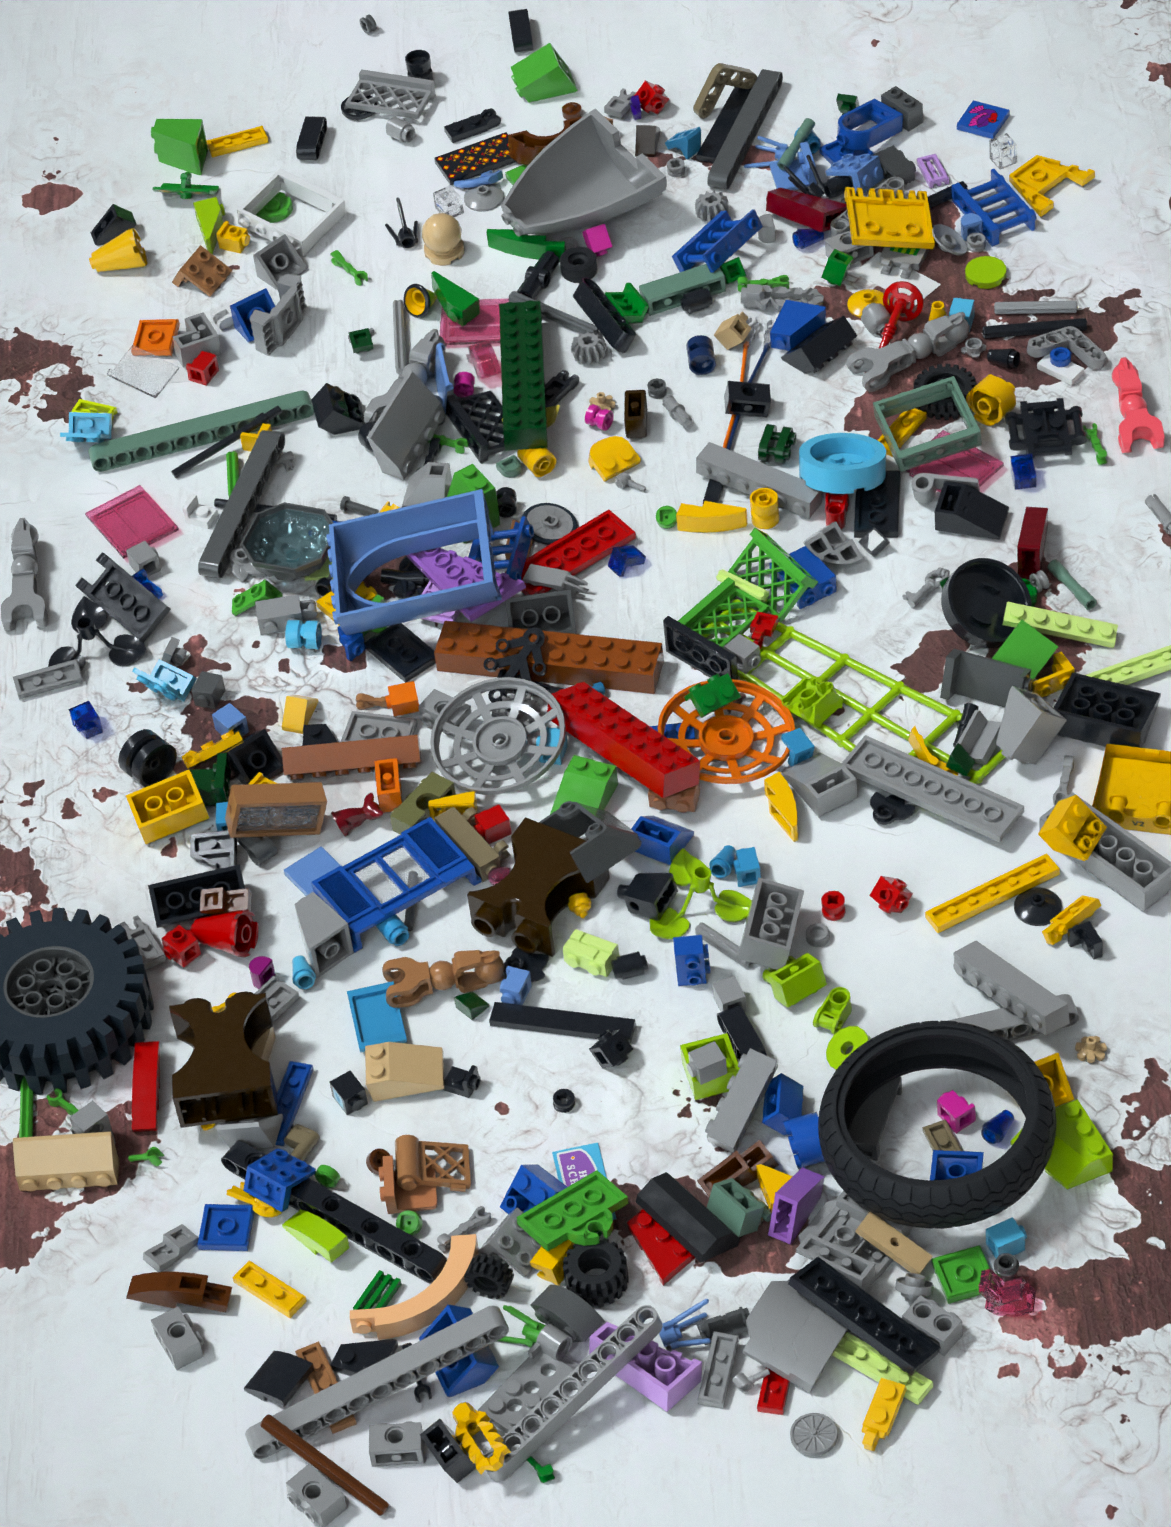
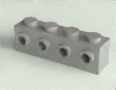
(741, 1101)

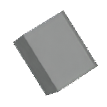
(277, 260)
(255, 1132)

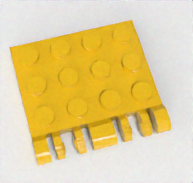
(889, 220)

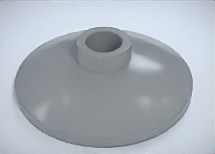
(483, 197)
(949, 240)

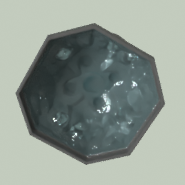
(288, 541)

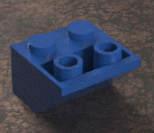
(661, 838)
(530, 1188)

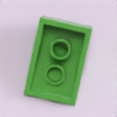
(587, 783)

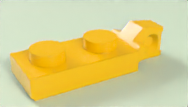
(210, 748)
(1069, 917)
(882, 1412)

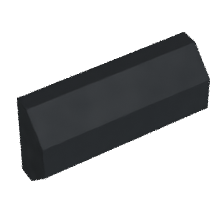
(685, 1218)

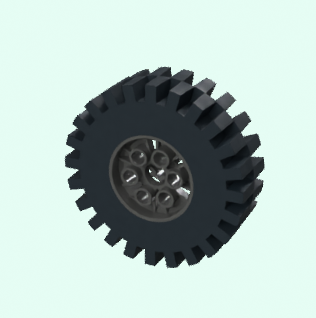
(97, 975)

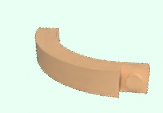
(427, 1305)

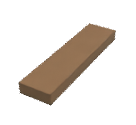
(322, 1378)

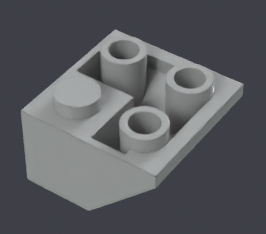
(428, 484)

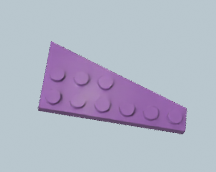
(449, 570)

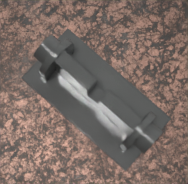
(731, 1323)

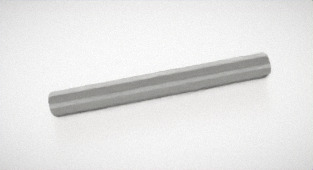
(399, 336)

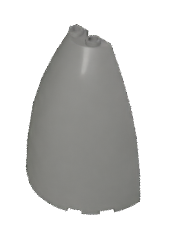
(581, 181)

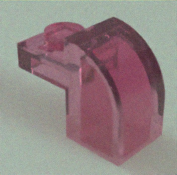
(483, 359)
(1006, 1298)

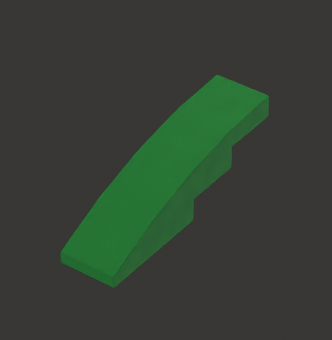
(524, 246)

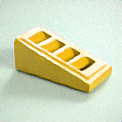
(459, 801)

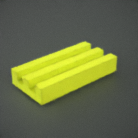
(92, 407)

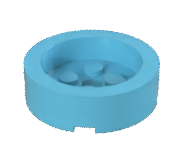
(842, 463)

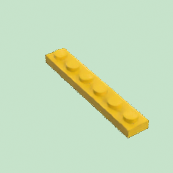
(992, 893)

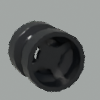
(506, 502)

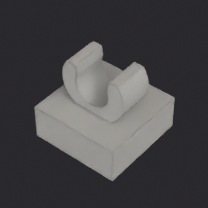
(173, 653)

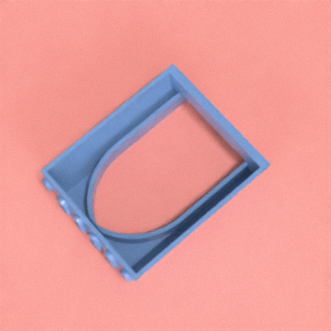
(375, 539)

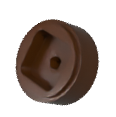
(571, 110)
(375, 1160)

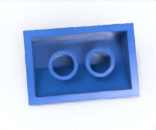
(468, 1371)

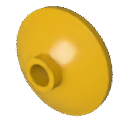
(862, 298)

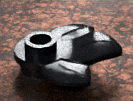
(890, 808)
(528, 961)

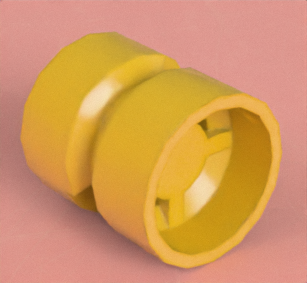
(539, 460)
(764, 508)

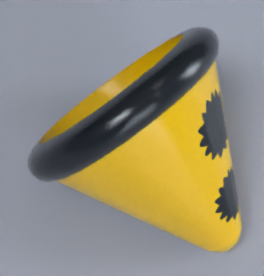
(418, 300)

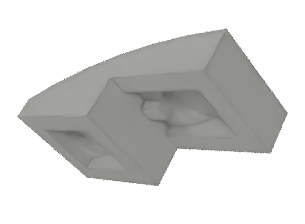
(174, 1247)

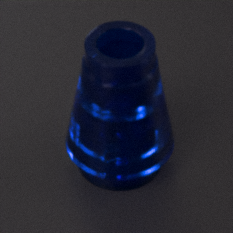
(806, 237)
(997, 1127)

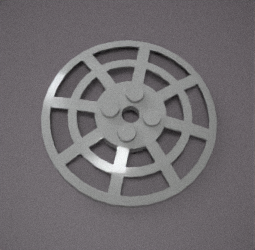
(495, 728)

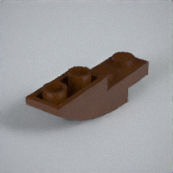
(179, 1287)

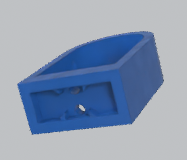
(888, 124)

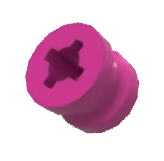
(463, 384)

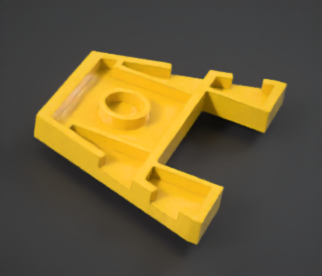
(1041, 175)

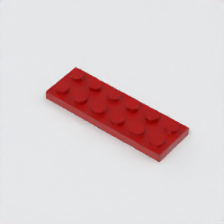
(581, 547)

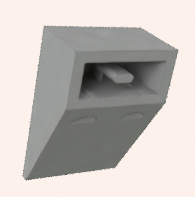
(822, 783)

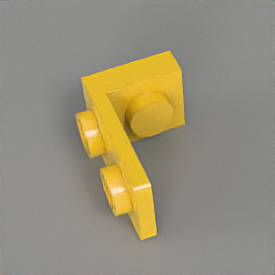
(1062, 671)

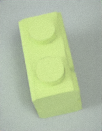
(590, 953)

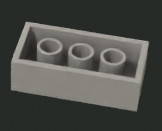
(770, 924)

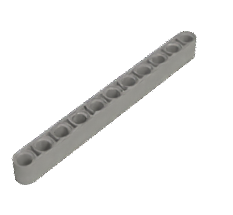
(383, 1379)

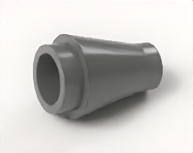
(1006, 1266)

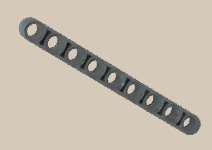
(745, 129)
(241, 504)

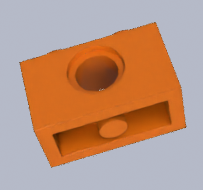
(388, 784)

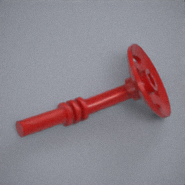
(899, 307)

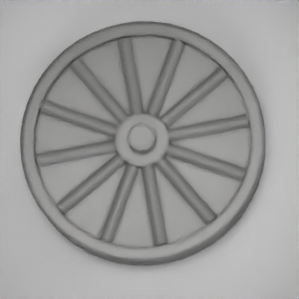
(813, 1434)

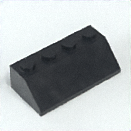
(179, 898)

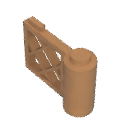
(412, 1166)

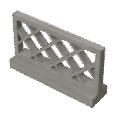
(390, 86)

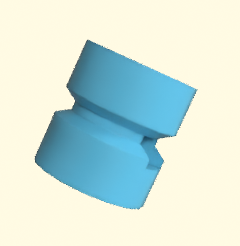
(302, 634)

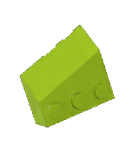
(1078, 1148)

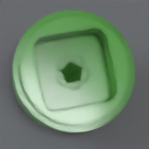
(666, 517)
(327, 1176)
(409, 1222)

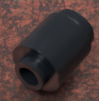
(696, 300)
(629, 965)

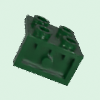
(215, 782)

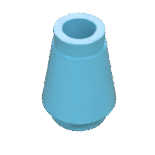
(302, 973)

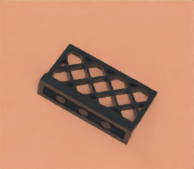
(470, 428)

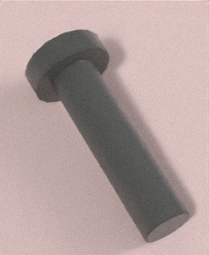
(347, 504)

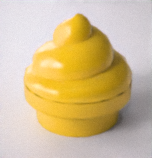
(579, 904)

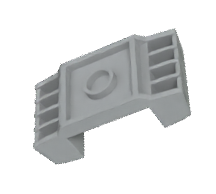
(275, 328)

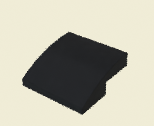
(279, 1377)

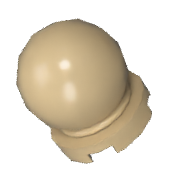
(442, 239)

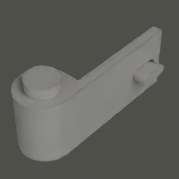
(925, 485)

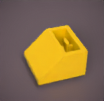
(1072, 828)

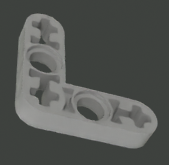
(1069, 338)

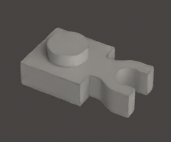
(619, 105)

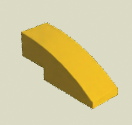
(710, 517)
(782, 804)

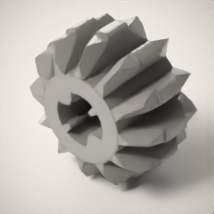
(710, 204)
(588, 347)

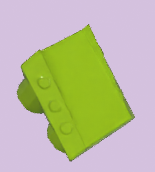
(813, 700)

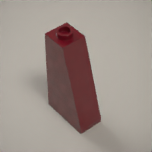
(804, 208)
(1032, 541)

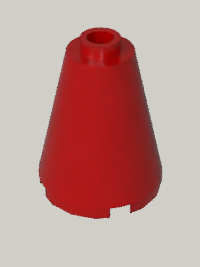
(228, 932)

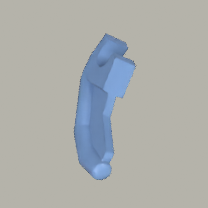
(485, 179)

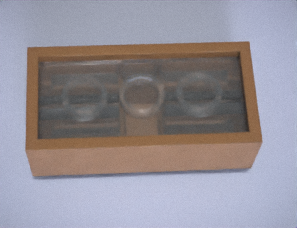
(275, 809)

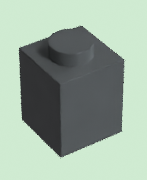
(208, 690)

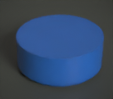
(1060, 357)

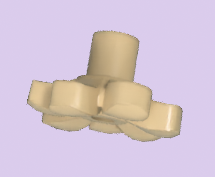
(602, 401)
(1090, 1048)

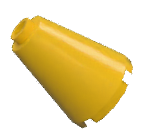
(120, 253)

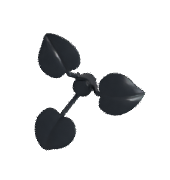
(86, 621)

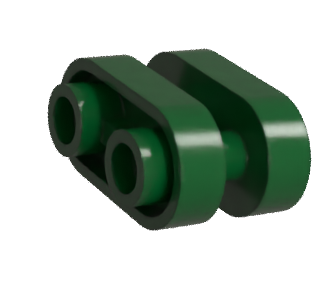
(783, 448)

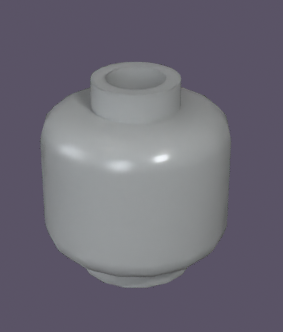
(875, 317)

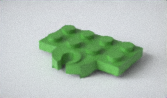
(575, 1213)

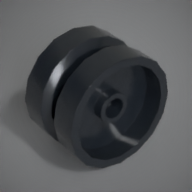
(147, 757)

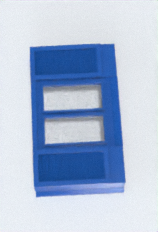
(393, 877)

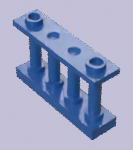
(963, 200)
(717, 241)
(518, 550)

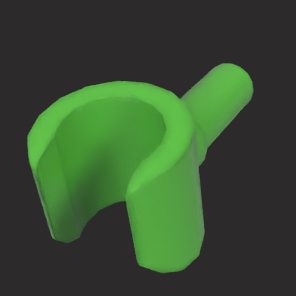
(152, 1155)

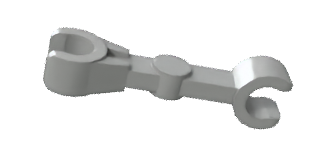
(1068, 766)
(475, 1220)

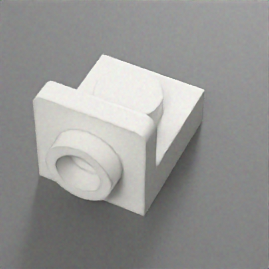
(199, 514)

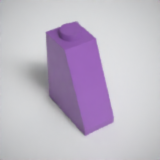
(794, 1204)

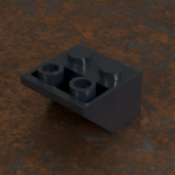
(337, 410)

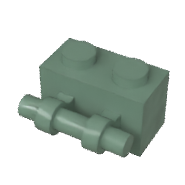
(737, 1207)

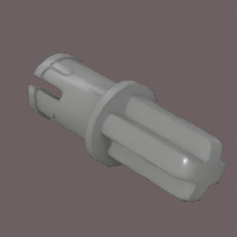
(676, 411)

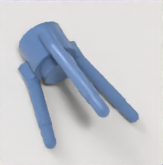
(779, 150)
(671, 1330)

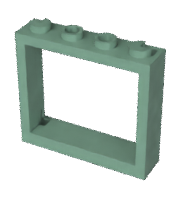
(935, 448)

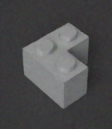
(197, 338)

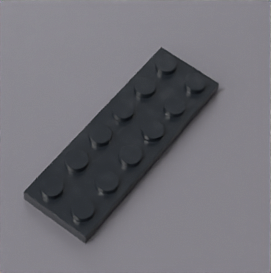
(864, 1316)

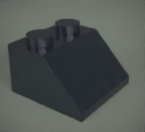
(253, 756)

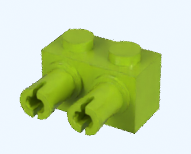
(796, 979)

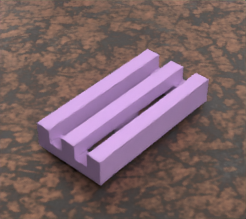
(936, 180)

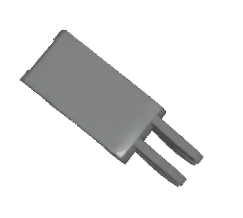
(555, 579)

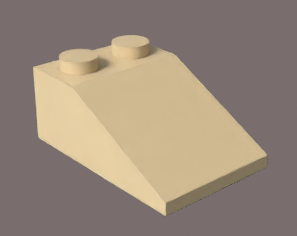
(403, 1069)

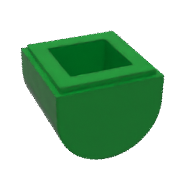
(732, 270)

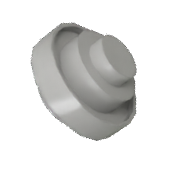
(913, 1286)

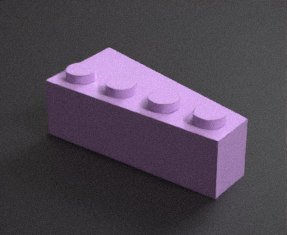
(655, 1371)

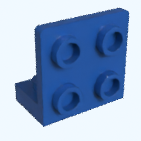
(274, 1176)

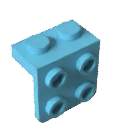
(92, 426)
(168, 680)

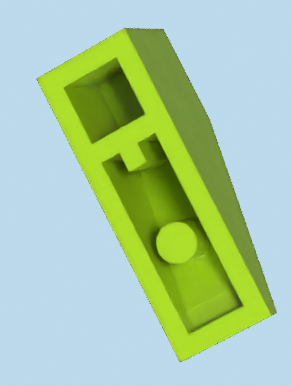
(209, 219)

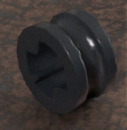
(563, 1093)

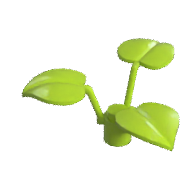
(689, 870)

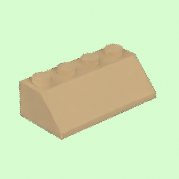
(65, 1161)

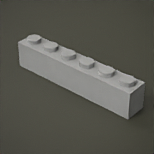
(750, 475)
(1011, 988)

